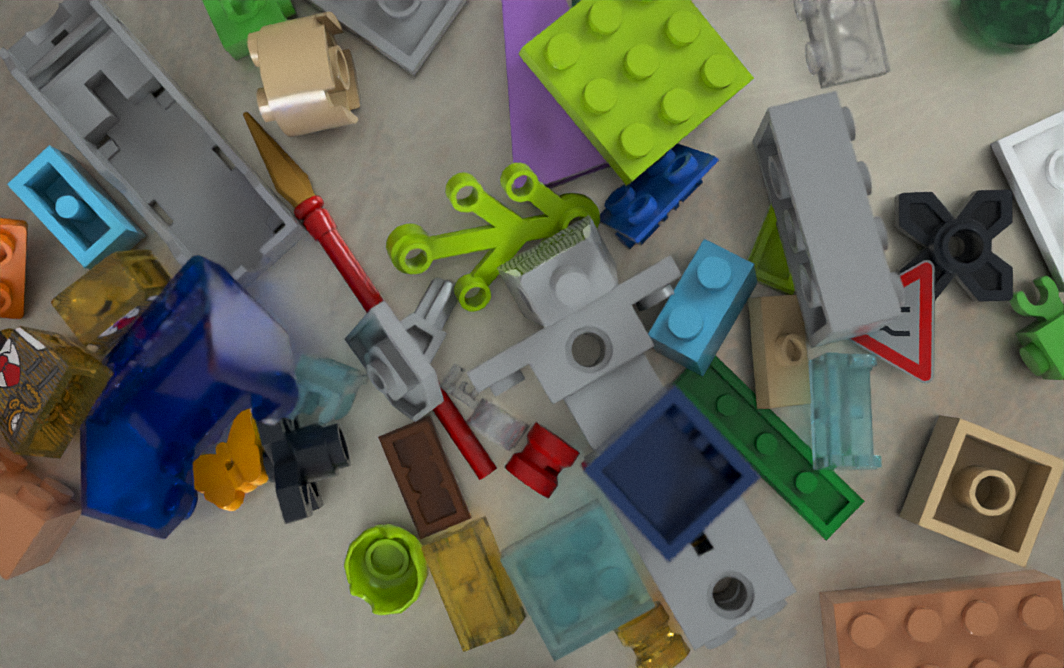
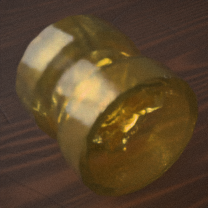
(653, 640)

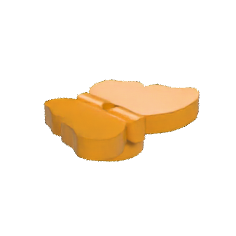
(234, 468)

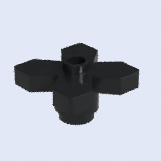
(973, 226)
(299, 459)

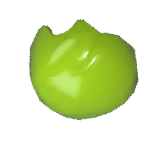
(386, 568)

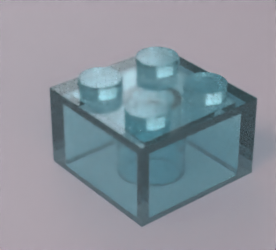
(576, 579)

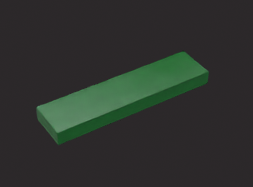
(770, 447)

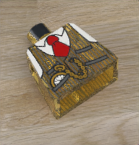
(111, 298)
(45, 390)

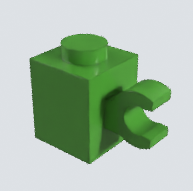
(238, 18)
(1045, 336)

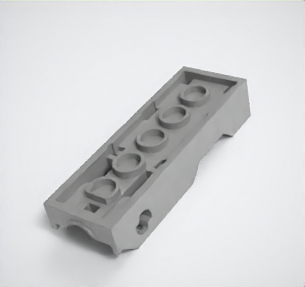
(101, 83)

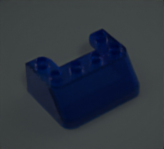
(173, 390)

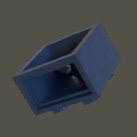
(669, 471)

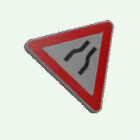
(910, 339)

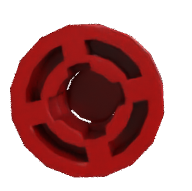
(542, 460)

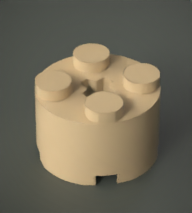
(305, 75)

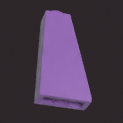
(540, 128)

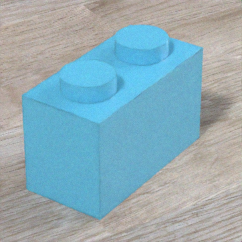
(75, 207)
(703, 307)

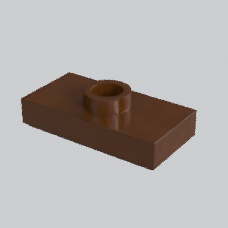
(425, 477)

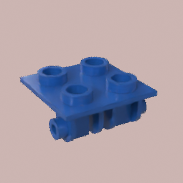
(645, 202)

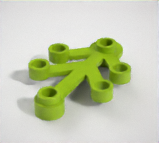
(503, 236)

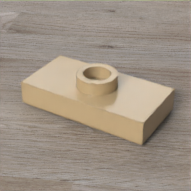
(779, 352)

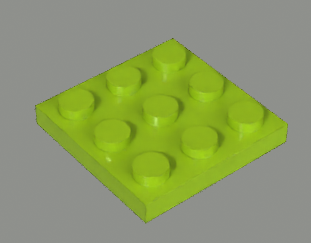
(635, 75)

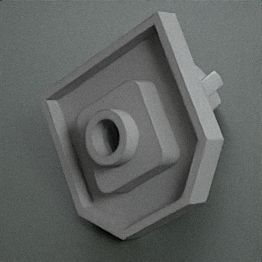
(401, 352)

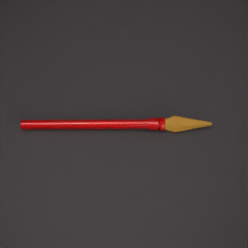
(296, 188)

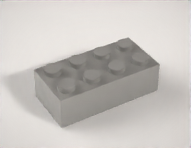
(827, 219)

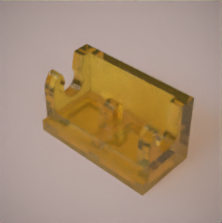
(474, 584)

